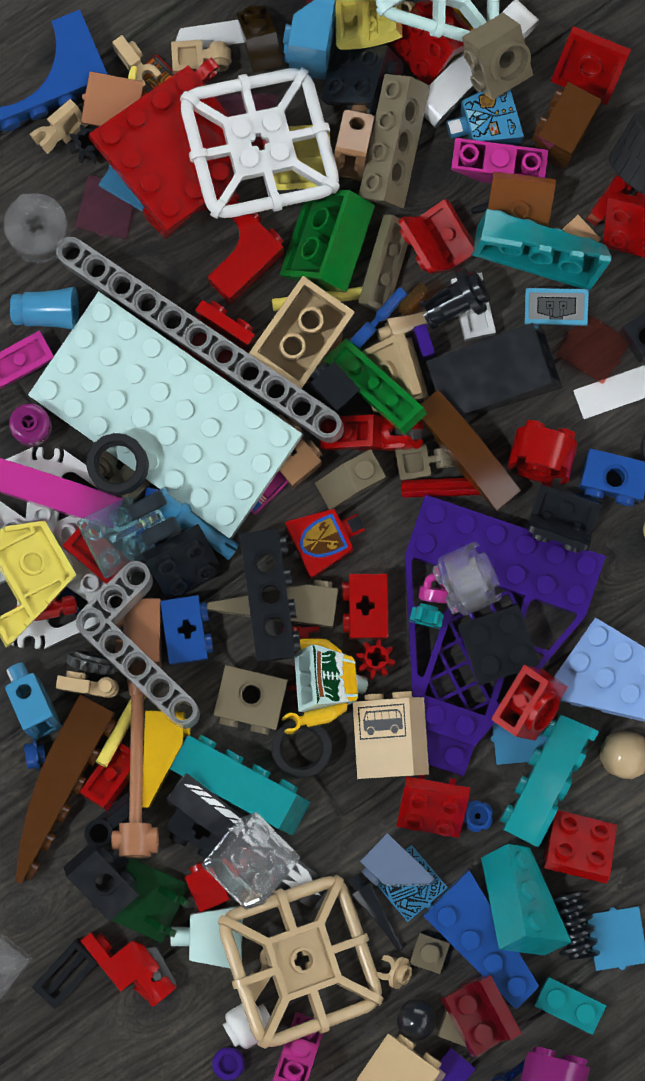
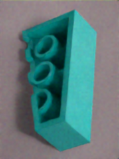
(540, 249)
(547, 779)

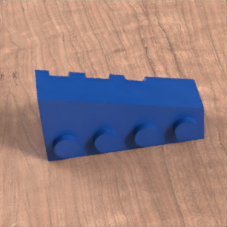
(468, 925)

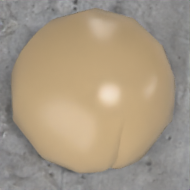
(624, 754)

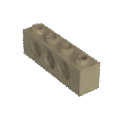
(394, 140)

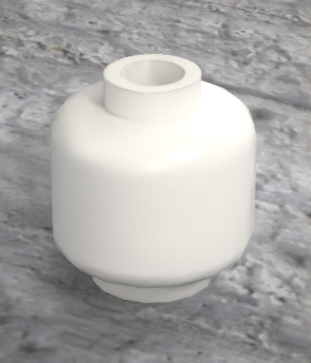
(238, 1026)

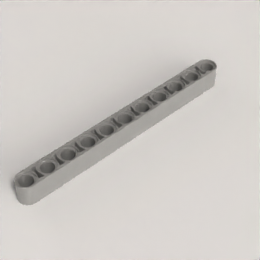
(188, 328)

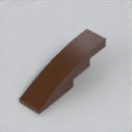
(468, 452)

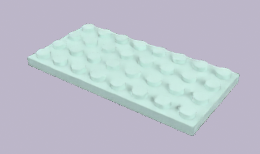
(197, 428)

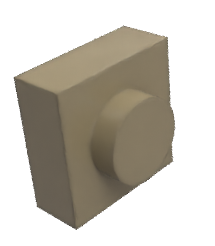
(429, 953)

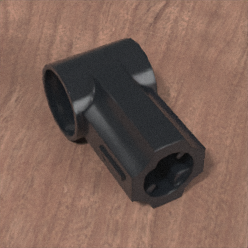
(111, 819)

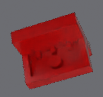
(591, 64)

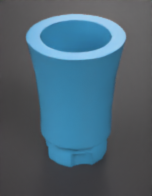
(46, 308)

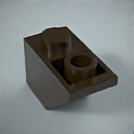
(259, 38)

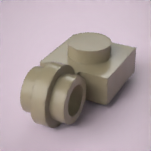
(416, 463)
(108, 468)

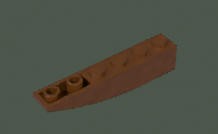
(60, 778)

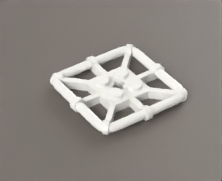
(247, 159)

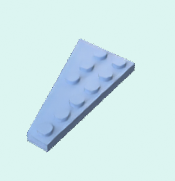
(606, 673)

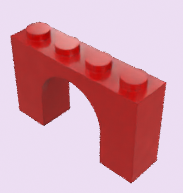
(252, 257)

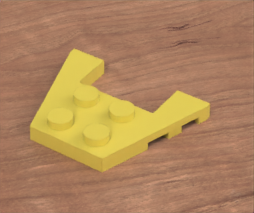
(34, 571)

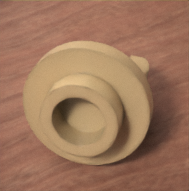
(399, 973)

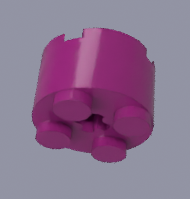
(543, 1066)

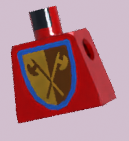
(323, 539)

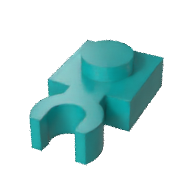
(427, 616)

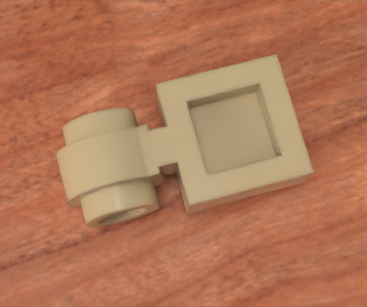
(192, 54)

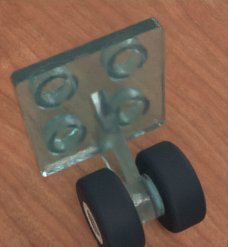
(120, 536)

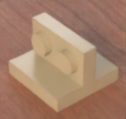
(399, 361)

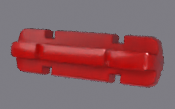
(66, 605)

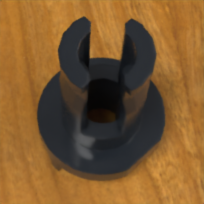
(457, 298)

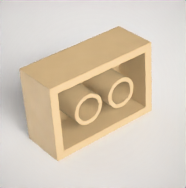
(302, 332)

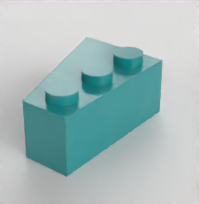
(522, 903)

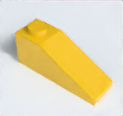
(161, 747)

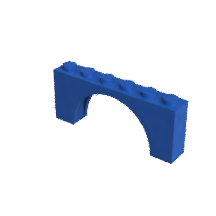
(69, 75)

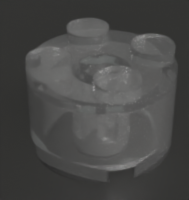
(31, 211)
(467, 579)

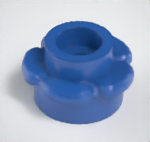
(34, 755)
(485, 820)

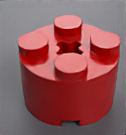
(543, 452)

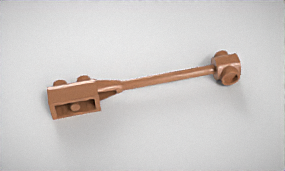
(144, 629)

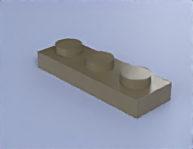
(384, 264)

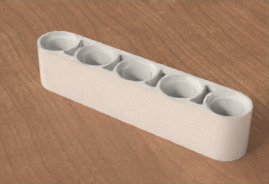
(454, 82)

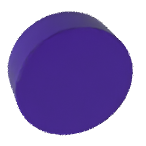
(228, 1063)

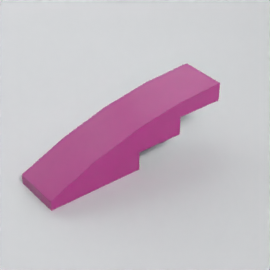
(51, 491)

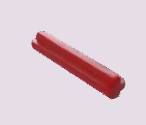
(437, 487)

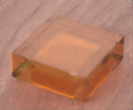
(412, 300)

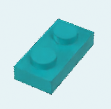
(569, 1005)

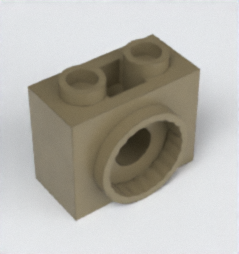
(497, 56)
(260, 715)

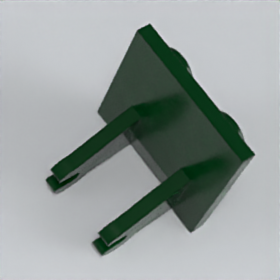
(156, 904)

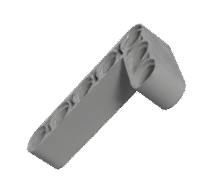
(131, 652)

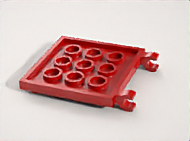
(152, 148)

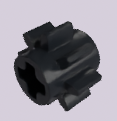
(90, 152)

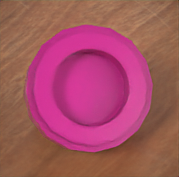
(432, 593)

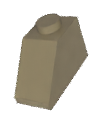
(350, 480)

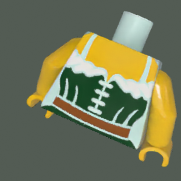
(324, 683)

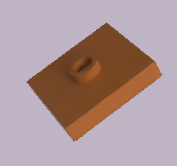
(523, 196)

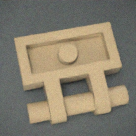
(79, 683)

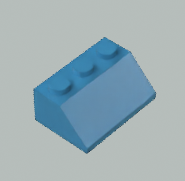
(310, 37)

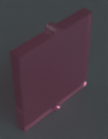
(103, 211)

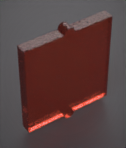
(593, 349)

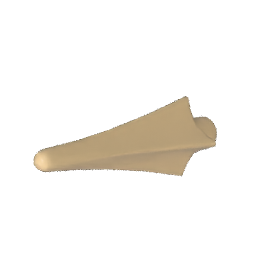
(400, 325)

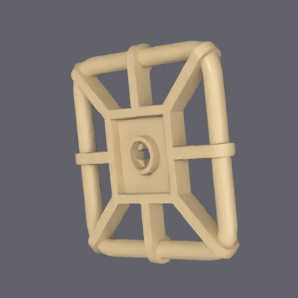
(290, 979)

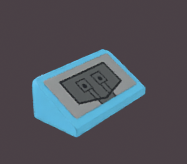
(556, 306)

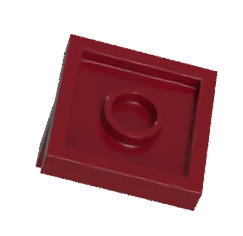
(480, 1014)

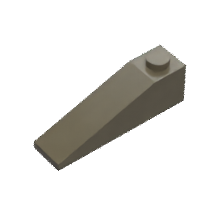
(313, 604)

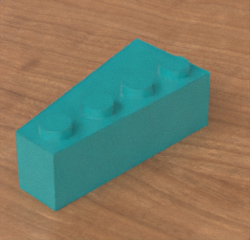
(241, 785)

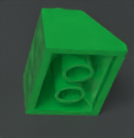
(328, 240)

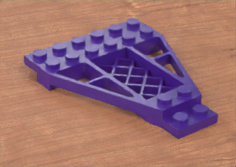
(523, 568)

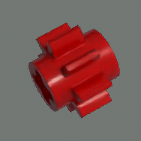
(383, 656)

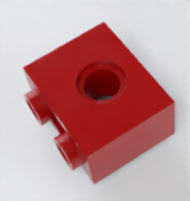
(530, 703)

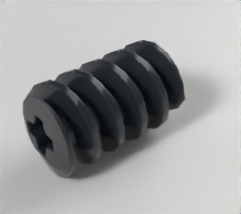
(574, 920)

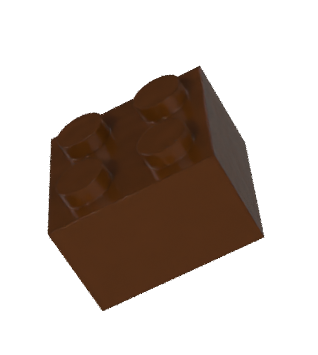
(567, 123)

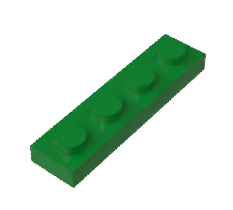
(377, 387)

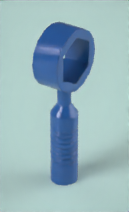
(381, 315)

